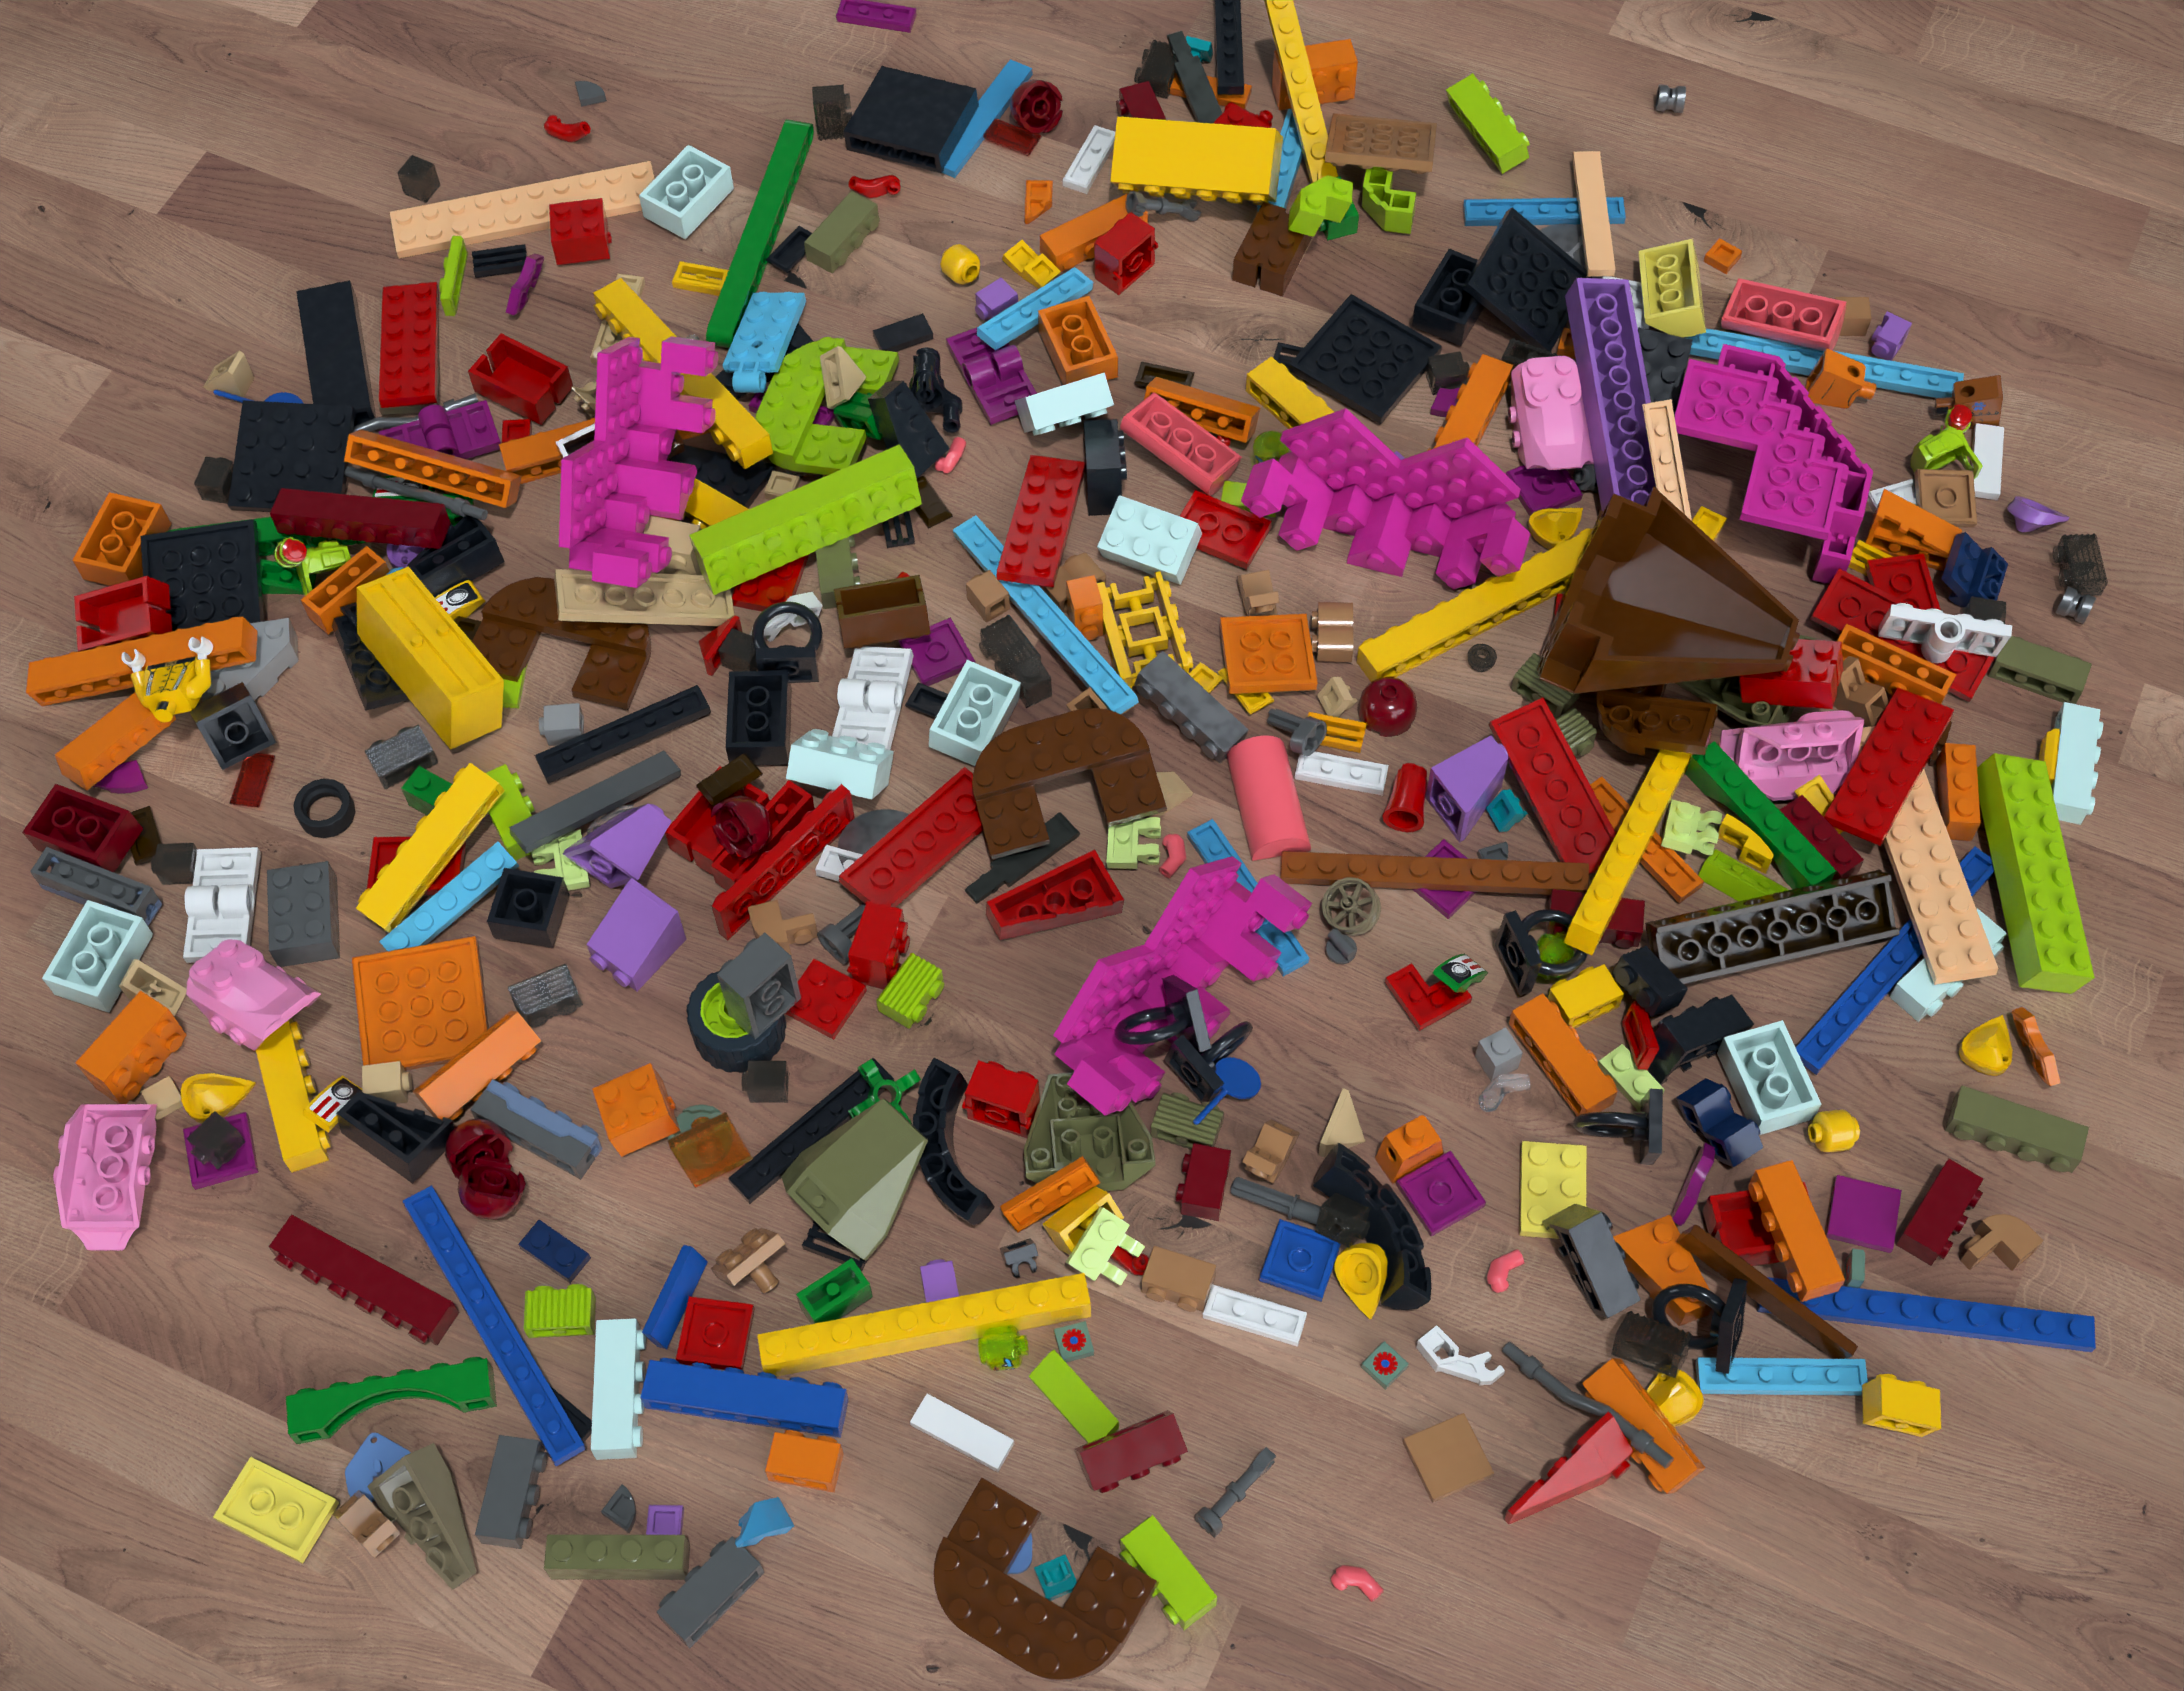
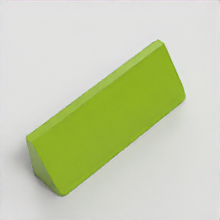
(1736, 878)
(1073, 1398)

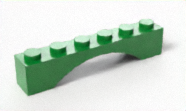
(1725, 782)
(322, 1412)

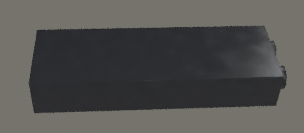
(336, 348)

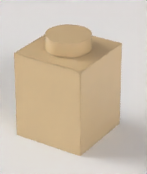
(387, 1081)

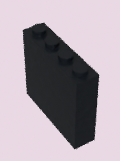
(911, 119)

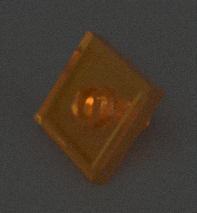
(709, 1149)

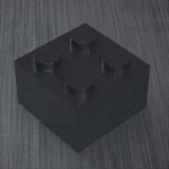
(232, 726)
(528, 907)

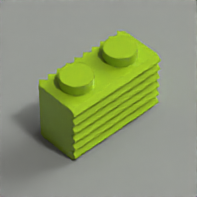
(911, 991)
(559, 1312)

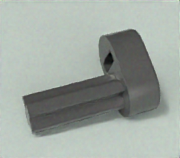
(1307, 732)
(836, 937)

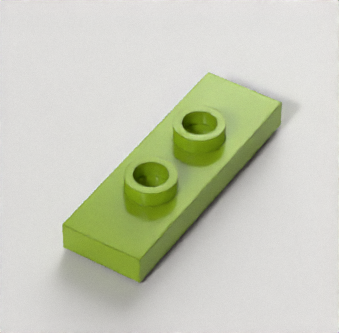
(454, 270)

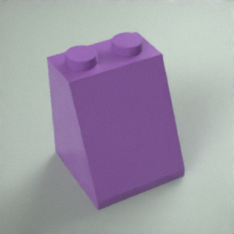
(1467, 784)
(621, 845)
(636, 936)

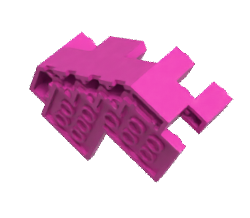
(1802, 468)
(624, 471)
(1429, 503)
(1196, 938)

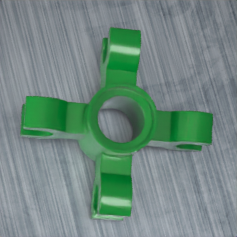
(871, 1074)

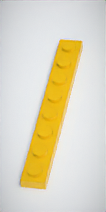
(1300, 87)

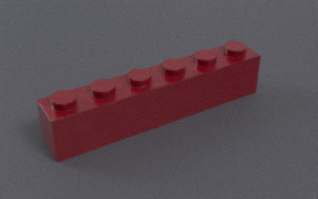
(360, 518)
(363, 1280)

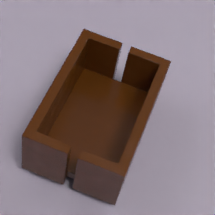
(1272, 248)
(882, 611)

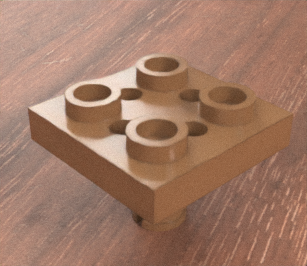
(749, 1259)

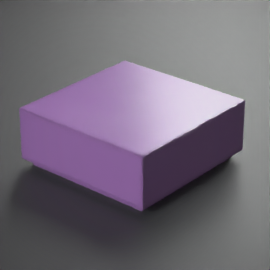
(665, 1520)

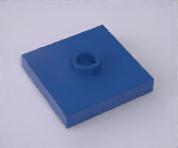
(1300, 1260)

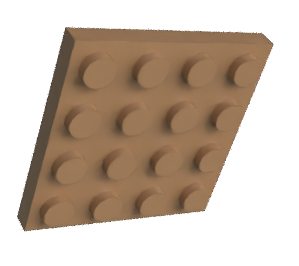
(1381, 143)

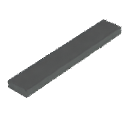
(594, 801)

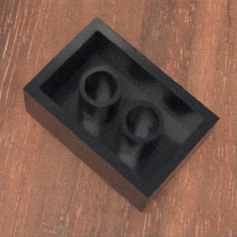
(1444, 305)
(759, 716)

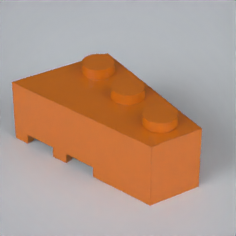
(1907, 530)
(1661, 1262)

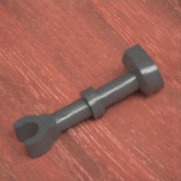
(1138, 204)
(1211, 1518)

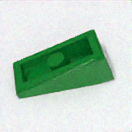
(280, 579)

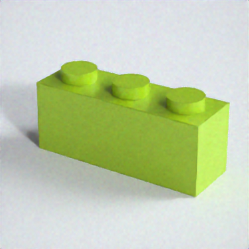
(509, 809)
(1180, 1585)

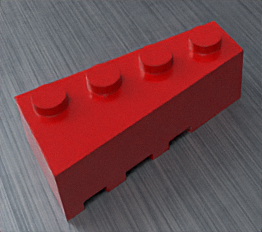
(1058, 898)

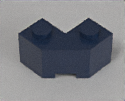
(1709, 1110)

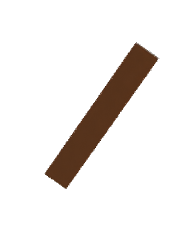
(1767, 1293)

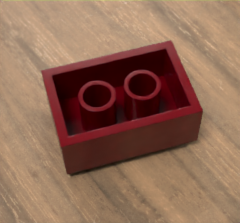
(83, 828)

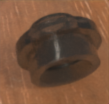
(1481, 664)

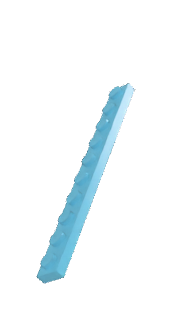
(1802, 360)
(1050, 621)

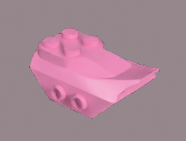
(1549, 414)
(1792, 753)
(245, 993)
(105, 1172)

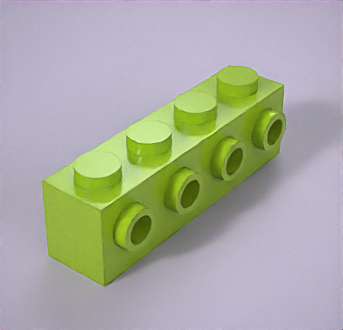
(1488, 123)

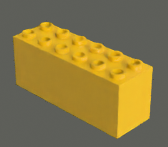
(1197, 160)
(429, 657)

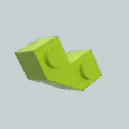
(1321, 200)
(1388, 207)

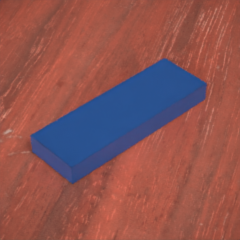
(674, 1297)

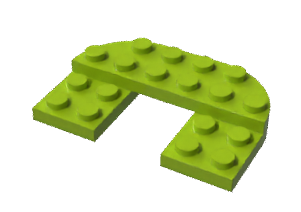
(795, 400)

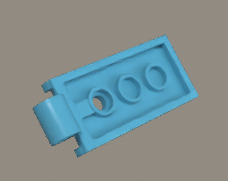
(762, 339)

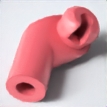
(953, 456)
(1176, 853)
(1500, 1268)
(1358, 1577)

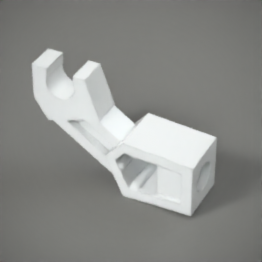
(775, 624)
(1456, 1365)

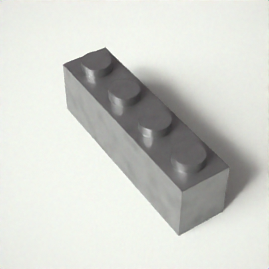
(1190, 707)

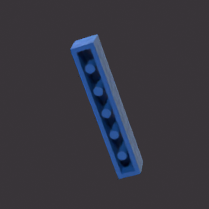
(745, 1397)

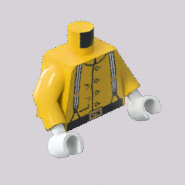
(172, 685)

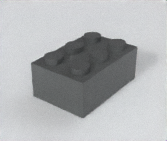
(303, 914)
(759, 985)

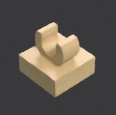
(1336, 697)

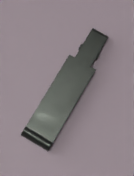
(1194, 80)
(1015, 866)

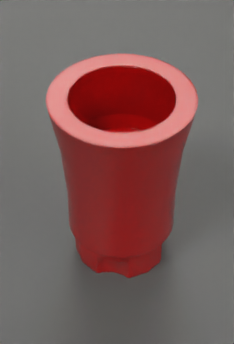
(1407, 799)

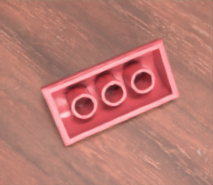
(1784, 315)
(1181, 443)
(1267, 797)

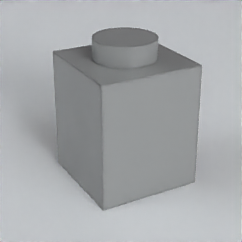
(561, 723)
(1498, 1054)

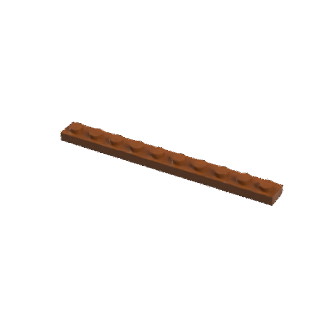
(1435, 873)

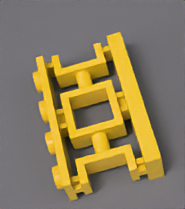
(1119, 636)

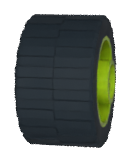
(720, 1037)

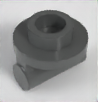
(1586, 478)
(1340, 948)

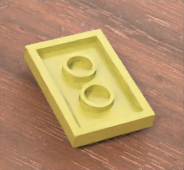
(1549, 1182)
(276, 1510)

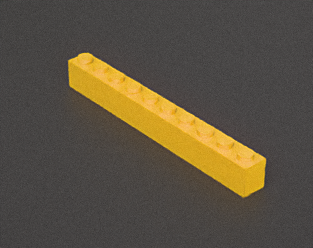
(733, 425)
(1471, 612)
(1626, 850)
(923, 1325)

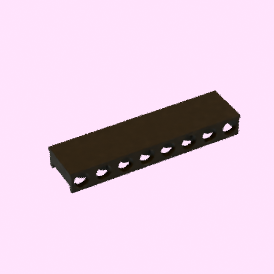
(1775, 927)

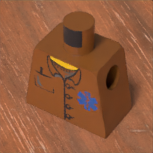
(1980, 395)

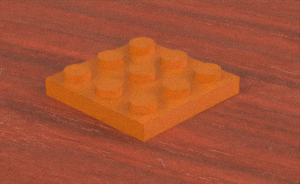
(1268, 653)

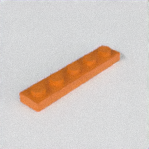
(1660, 861)

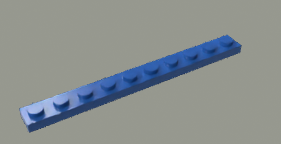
(1878, 979)
(1952, 1317)
(494, 1326)

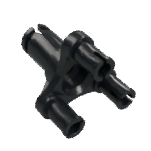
(930, 389)

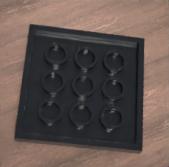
(1525, 280)
(1365, 358)
(288, 449)
(209, 572)

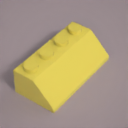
(1672, 289)

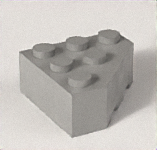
(275, 652)

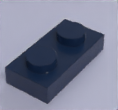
(554, 1251)

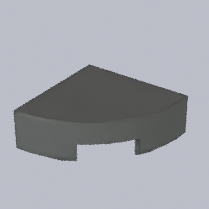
(589, 93)
(1494, 852)
(621, 1509)

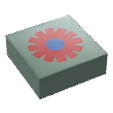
(1855, 1268)
(1074, 1342)
(1385, 1365)

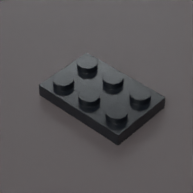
(1664, 363)

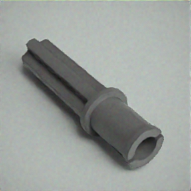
(1276, 1200)

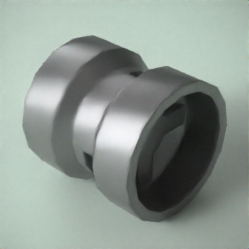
(1670, 98)
(2069, 602)

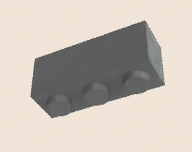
(511, 1492)
(709, 1591)

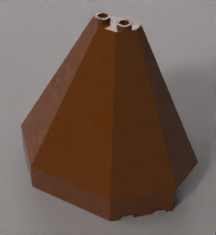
(1661, 607)

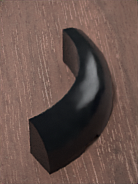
(934, 1119)
(1391, 1226)

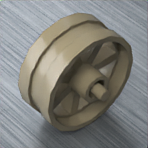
(1351, 906)

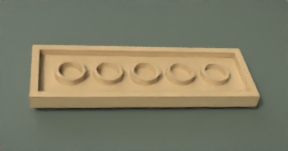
(660, 600)

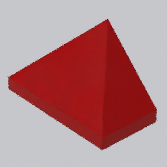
(712, 642)

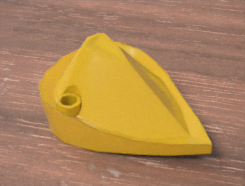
(1552, 524)
(1987, 1047)
(213, 1093)
(1362, 1275)
(1677, 1398)

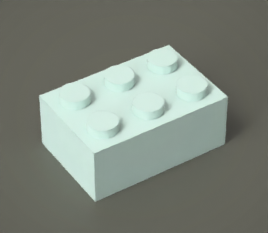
(686, 191)
(1064, 404)
(1149, 539)
(973, 712)
(837, 761)
(97, 955)
(1769, 1077)

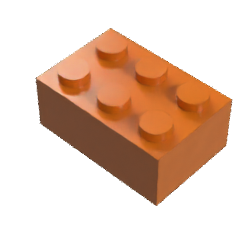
(1332, 70)
(1077, 341)
(113, 541)
(131, 1049)

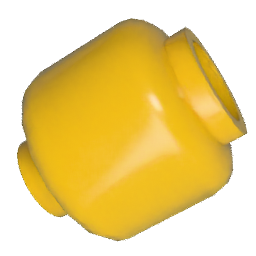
(960, 264)
(1834, 1131)

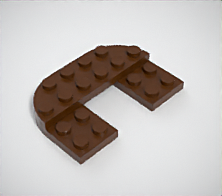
(528, 607)
(1645, 719)
(1054, 749)
(1017, 1620)

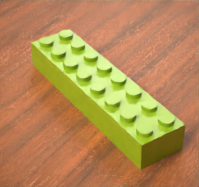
(806, 519)
(2033, 875)

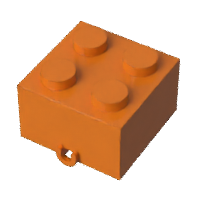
(636, 1109)

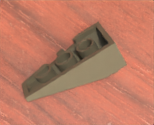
(424, 1503)

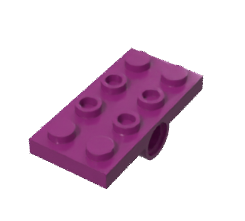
(992, 375)
(457, 432)

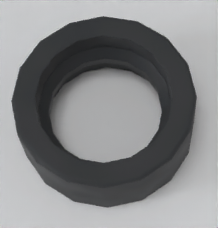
(319, 789)

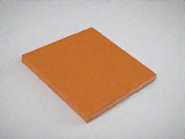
(420, 1003)

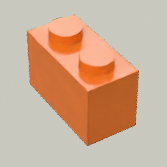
(1085, 606)
(804, 1461)

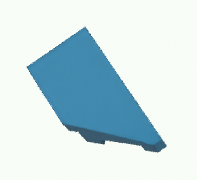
(763, 1520)

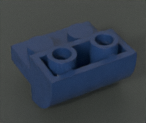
(1973, 571)

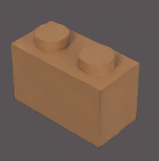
(1178, 1279)

